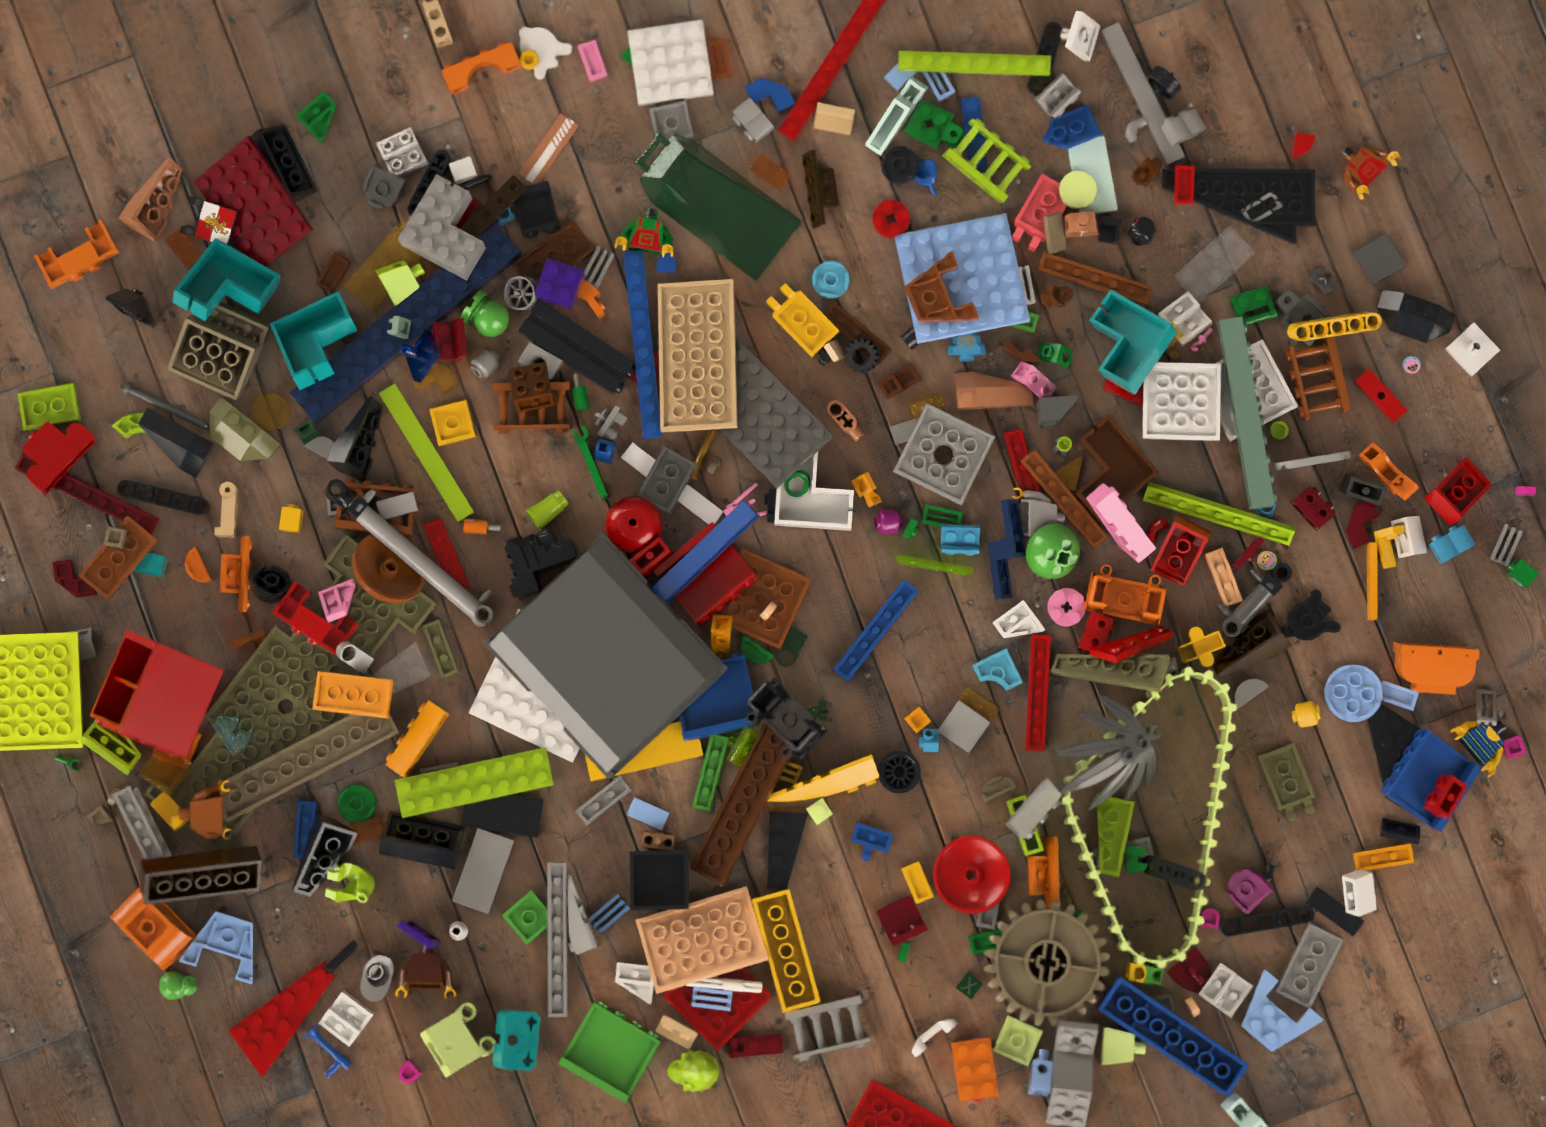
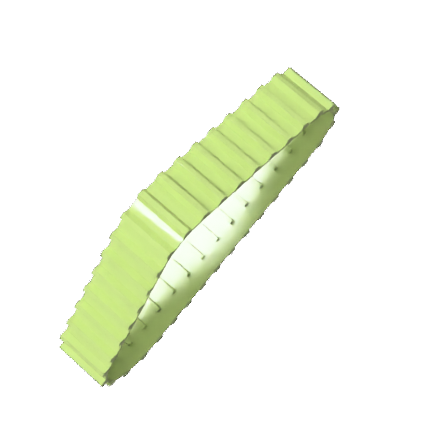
(1208, 842)

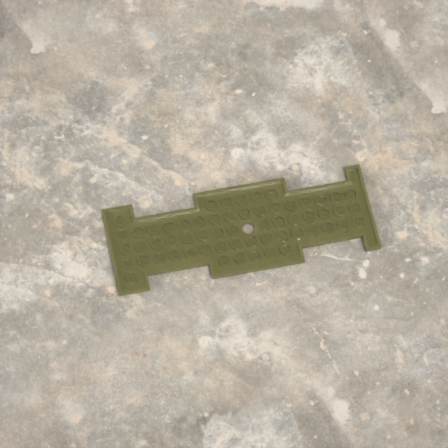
(288, 670)

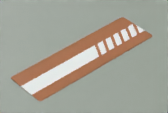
(548, 149)

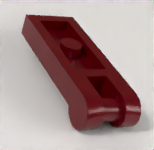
(756, 1045)

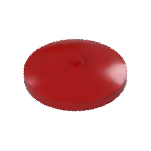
(972, 874)

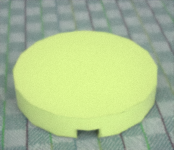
(1078, 189)

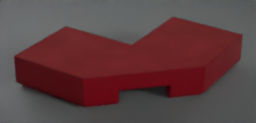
(1355, 529)
(65, 577)

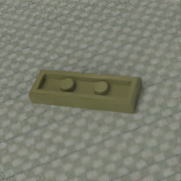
(440, 649)

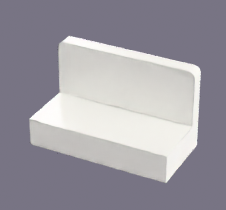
(1411, 541)

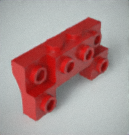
(304, 621)

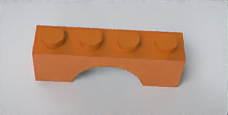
(458, 75)

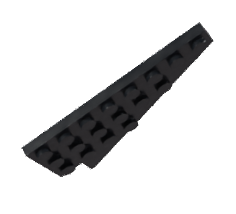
(1235, 189)

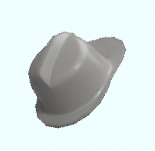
(376, 978)

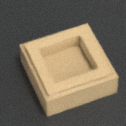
(835, 350)

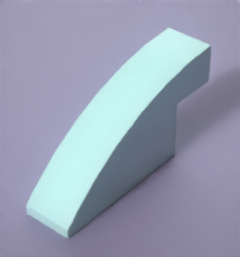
(896, 115)
(1241, 1113)

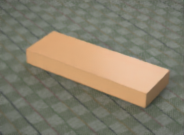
(1223, 577)

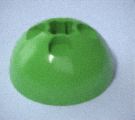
(1053, 551)

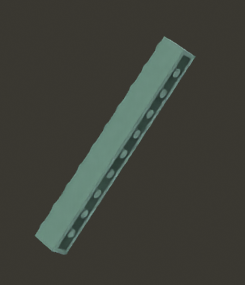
(1246, 413)

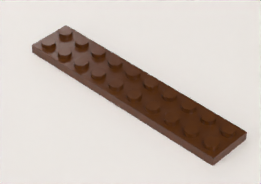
(741, 808)

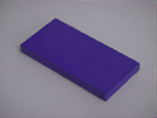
(419, 934)

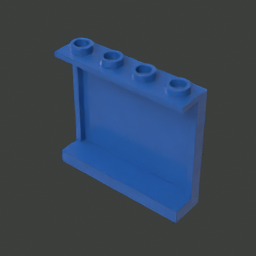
(722, 705)
(1420, 768)

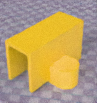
(1201, 647)

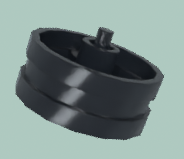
(1164, 82)

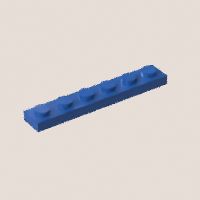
(875, 630)

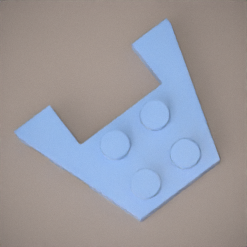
(226, 936)
(1270, 1023)

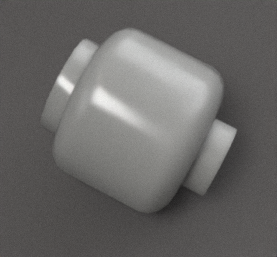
(485, 364)

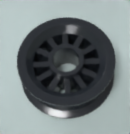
(912, 782)

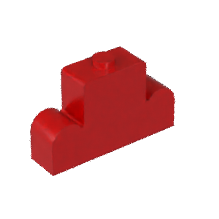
(55, 453)

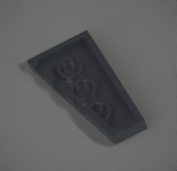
(784, 841)

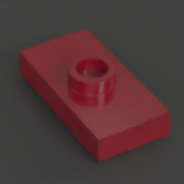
(1248, 555)

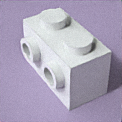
(1359, 892)

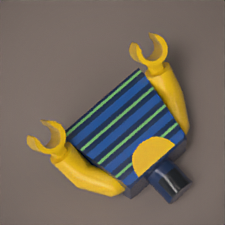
(1482, 742)

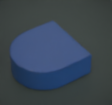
(666, 264)

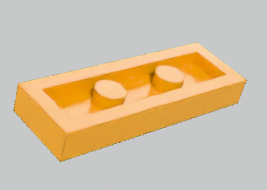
(1383, 857)

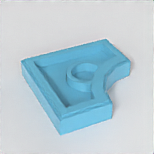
(999, 669)

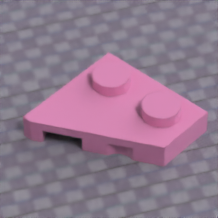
(337, 599)

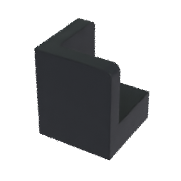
(1109, 230)

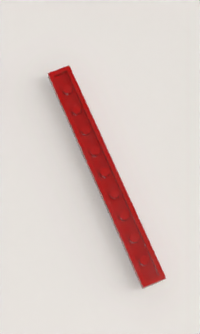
(830, 68)

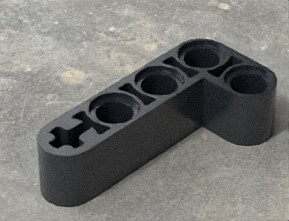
(425, 181)

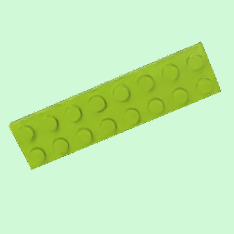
(474, 782)

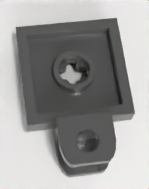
(1297, 309)

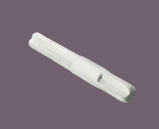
(729, 984)

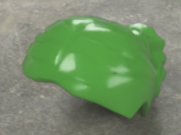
(176, 985)

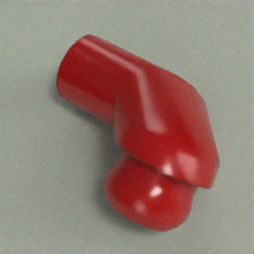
(1156, 526)

